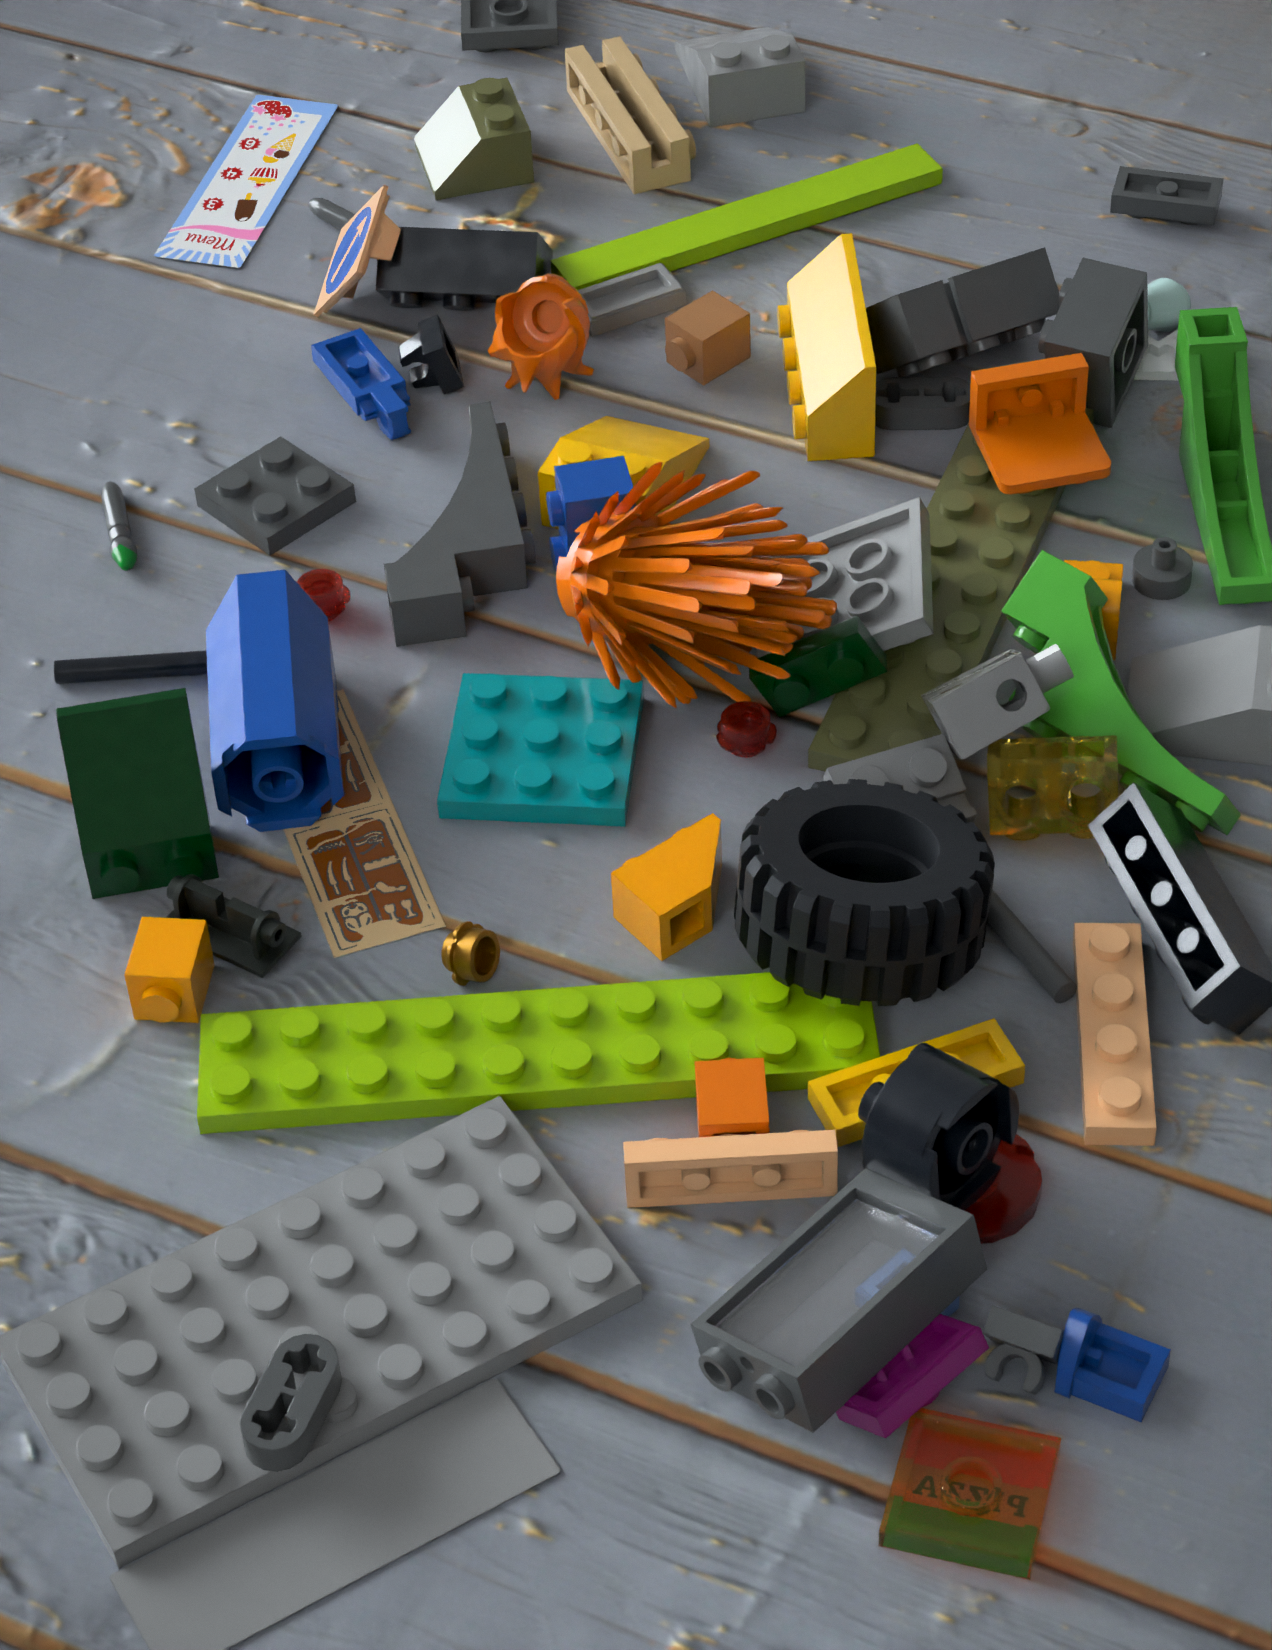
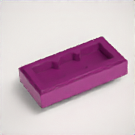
(914, 1376)

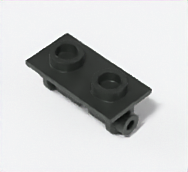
(236, 929)

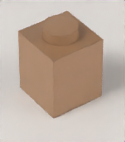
(707, 337)

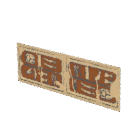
(360, 858)

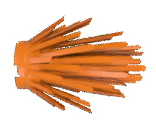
(650, 582)

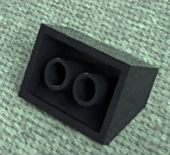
(460, 266)

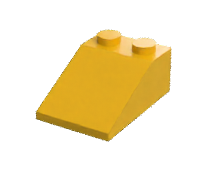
(637, 442)

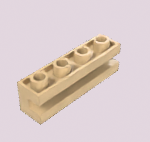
(630, 116)

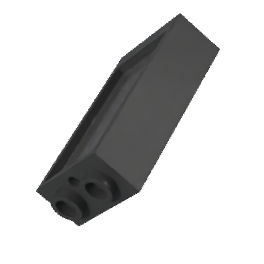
(838, 1299)

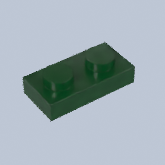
(821, 666)

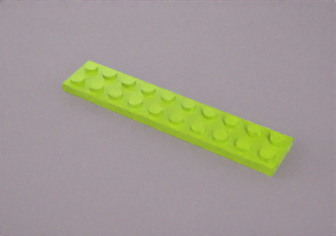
(517, 1045)

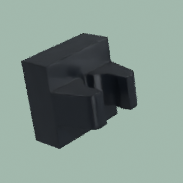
(437, 353)

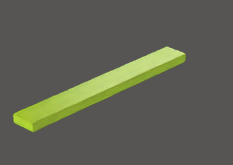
(755, 218)

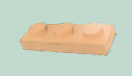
(731, 1168)

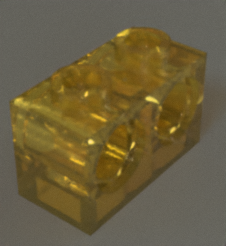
(1052, 770)

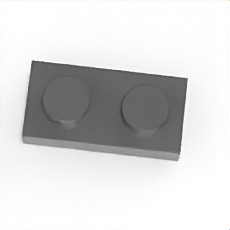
(1166, 195)

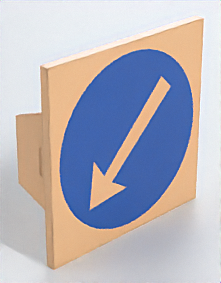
(364, 237)

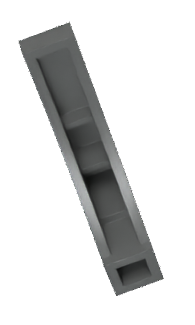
(469, 548)

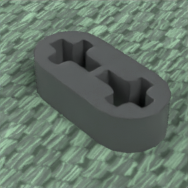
(922, 403)
(304, 1408)

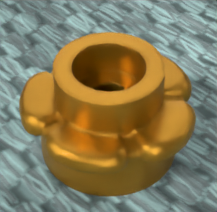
(471, 953)

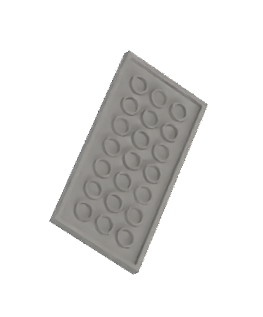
(411, 1264)

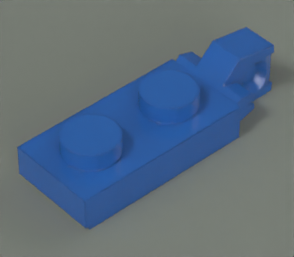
(365, 380)

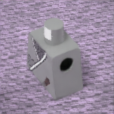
(968, 703)

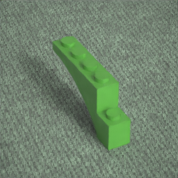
(1221, 453)
(1065, 609)

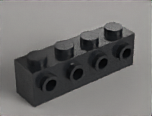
(1185, 909)

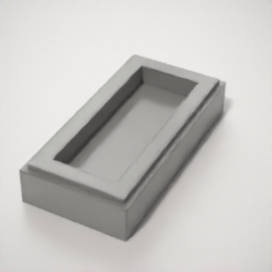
(632, 298)

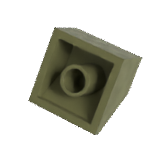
(476, 141)

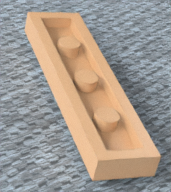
(1113, 1035)

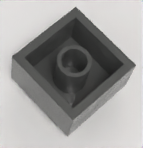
(1107, 321)

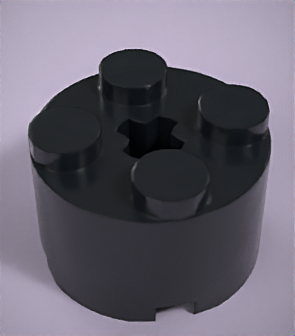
(938, 1126)

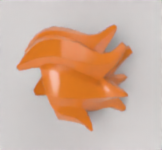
(542, 332)

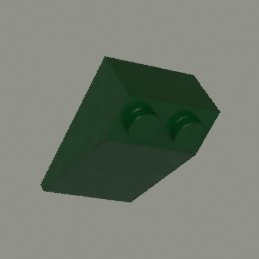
(137, 792)

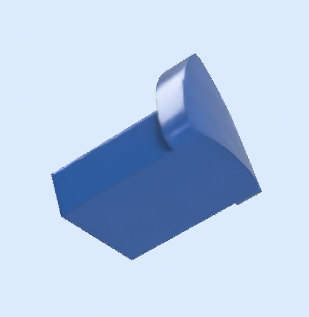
(1109, 1366)

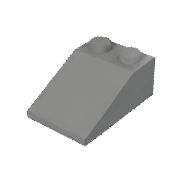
(745, 75)
(1209, 696)

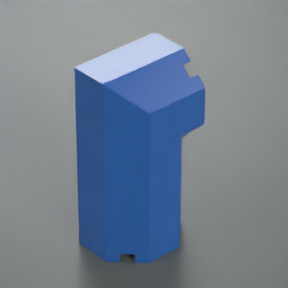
(272, 704)

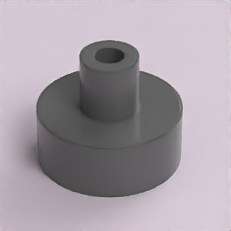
(1162, 570)

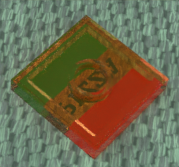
(970, 1492)

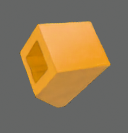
(672, 889)

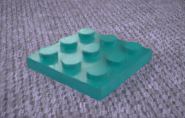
(541, 750)

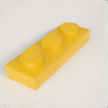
(840, 1093)

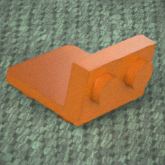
(1036, 424)

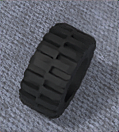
(863, 892)

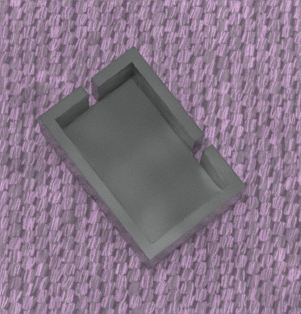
(963, 315)

